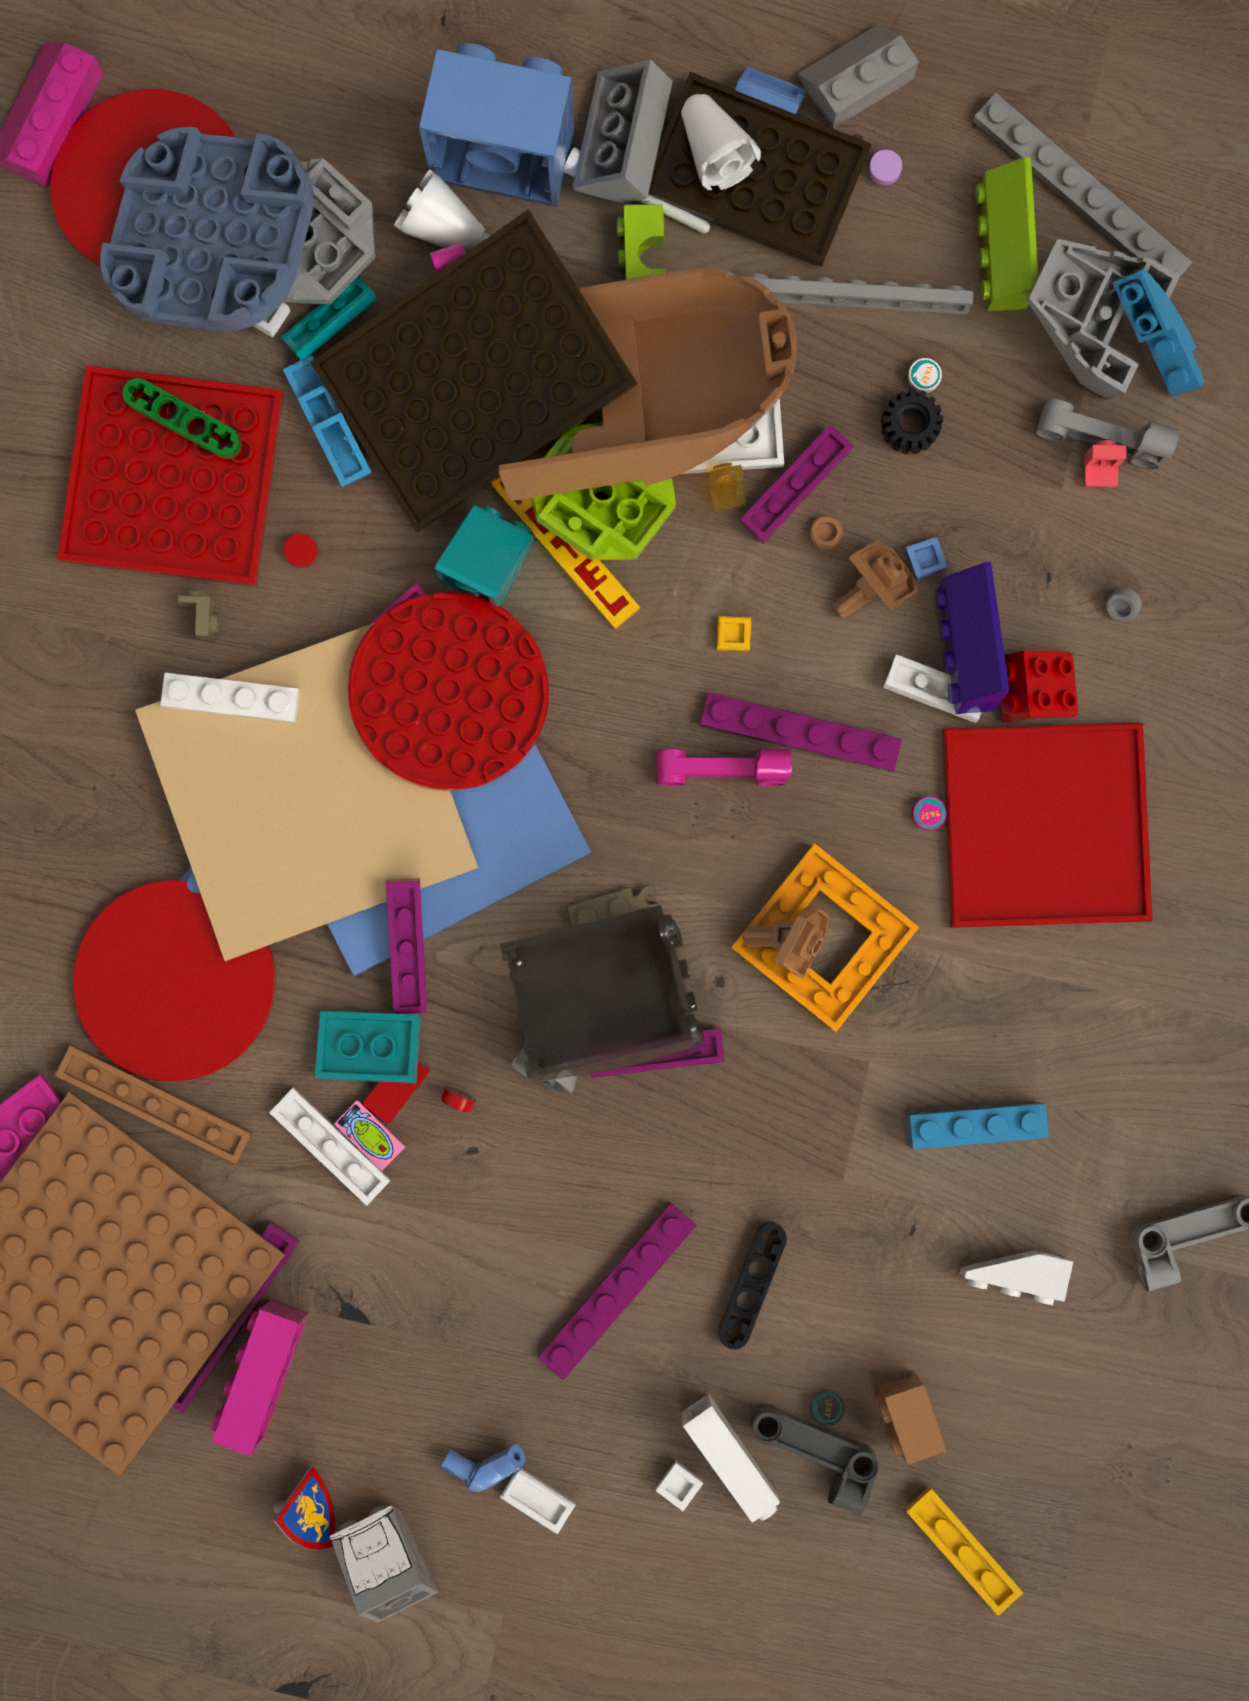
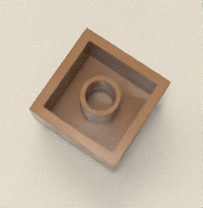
(911, 1418)

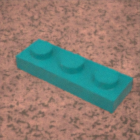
(328, 319)

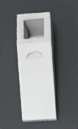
(1026, 1272)

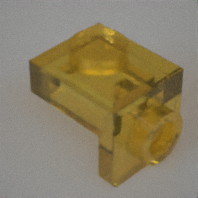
(726, 487)

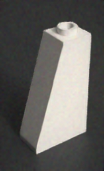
(730, 1458)

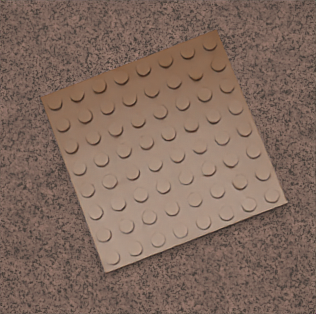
(113, 1282)

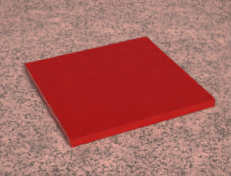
(1047, 825)

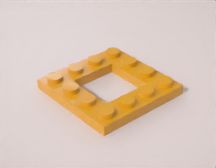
(888, 936)

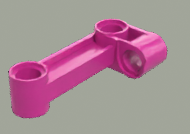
(769, 767)

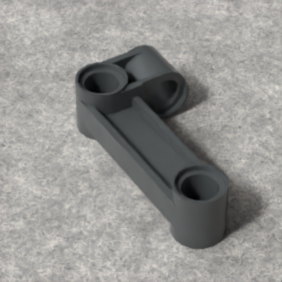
(851, 1485)

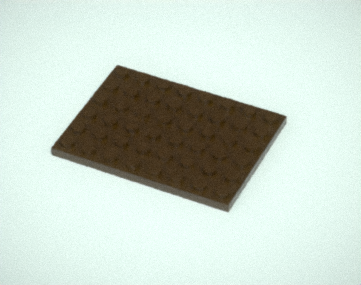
(473, 371)

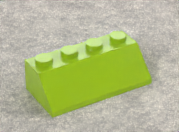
(1007, 235)

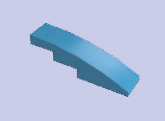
(327, 423)

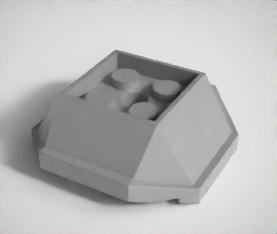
(340, 240)

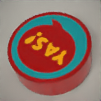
(458, 1099)

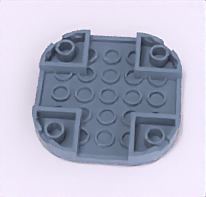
(208, 230)

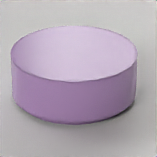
(885, 167)

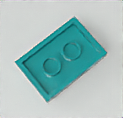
(368, 1047)

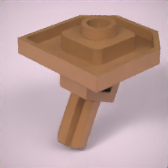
(882, 576)
(795, 941)

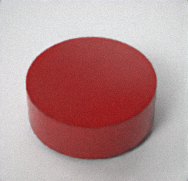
(300, 550)

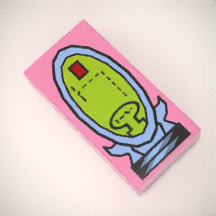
(369, 1135)

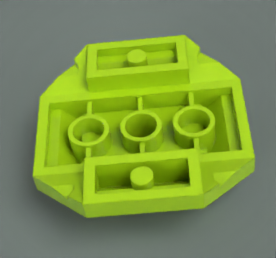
(609, 527)

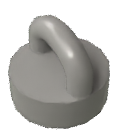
(1123, 604)

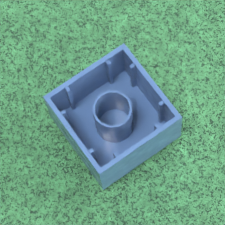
(498, 124)

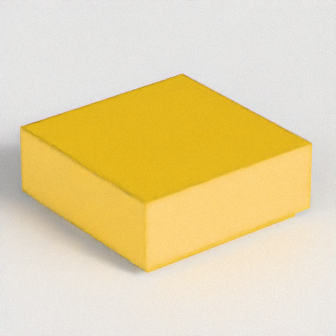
(733, 633)

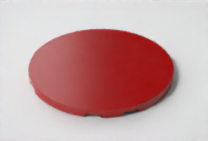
(98, 148)
(448, 691)
(160, 990)

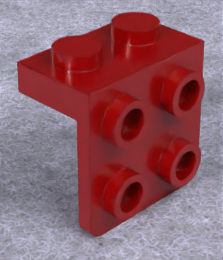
(1039, 686)

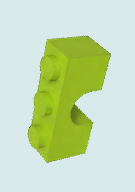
(641, 230)

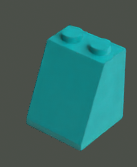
(485, 555)

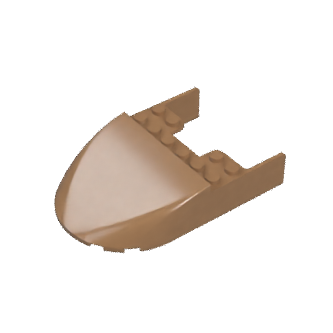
(706, 367)

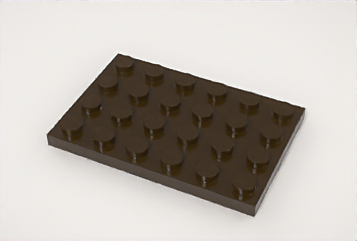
(794, 189)

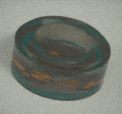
(827, 1407)

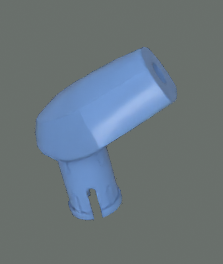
(484, 1473)

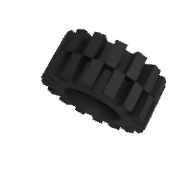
(920, 404)

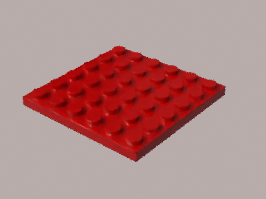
(158, 500)

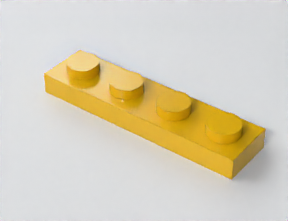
(964, 1550)

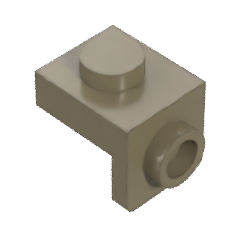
(207, 618)

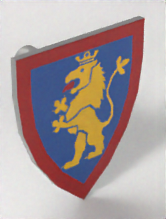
(307, 1513)

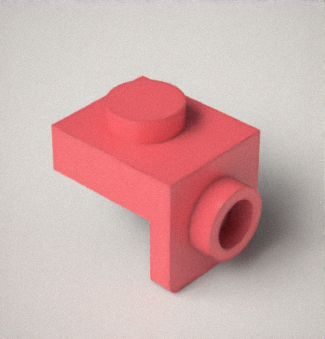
(1102, 464)

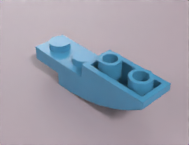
(1162, 328)

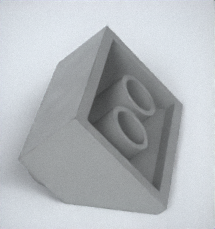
(859, 74)

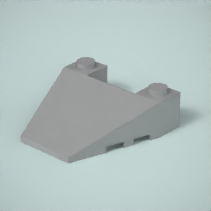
(1083, 309)

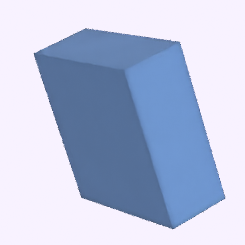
(926, 558)

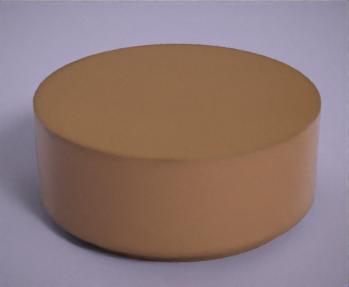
(826, 533)

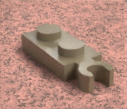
(609, 906)

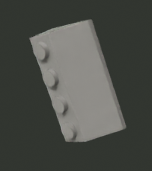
(623, 132)

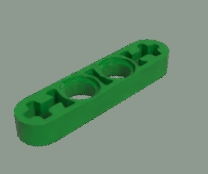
(184, 415)

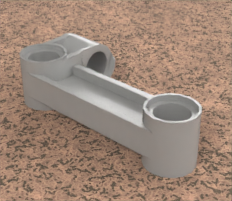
(1147, 447)
(1157, 1264)

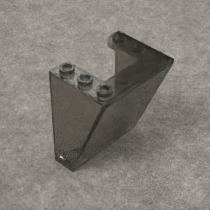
(603, 995)

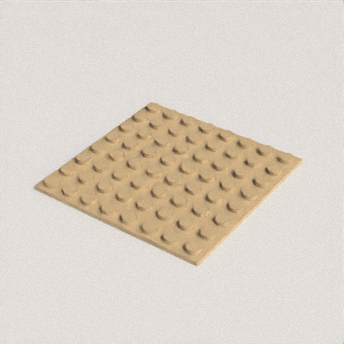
(299, 815)

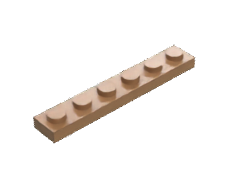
(153, 1104)

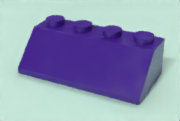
(972, 640)

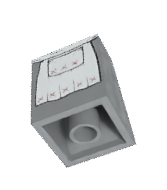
(382, 1564)

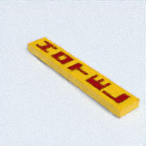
(588, 574)

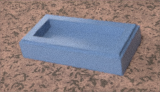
(771, 90)

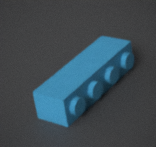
(976, 1125)

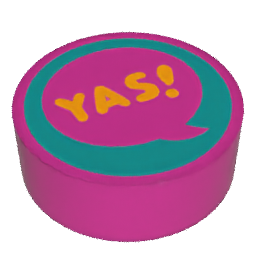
(929, 813)

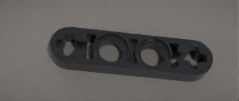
(747, 1283)

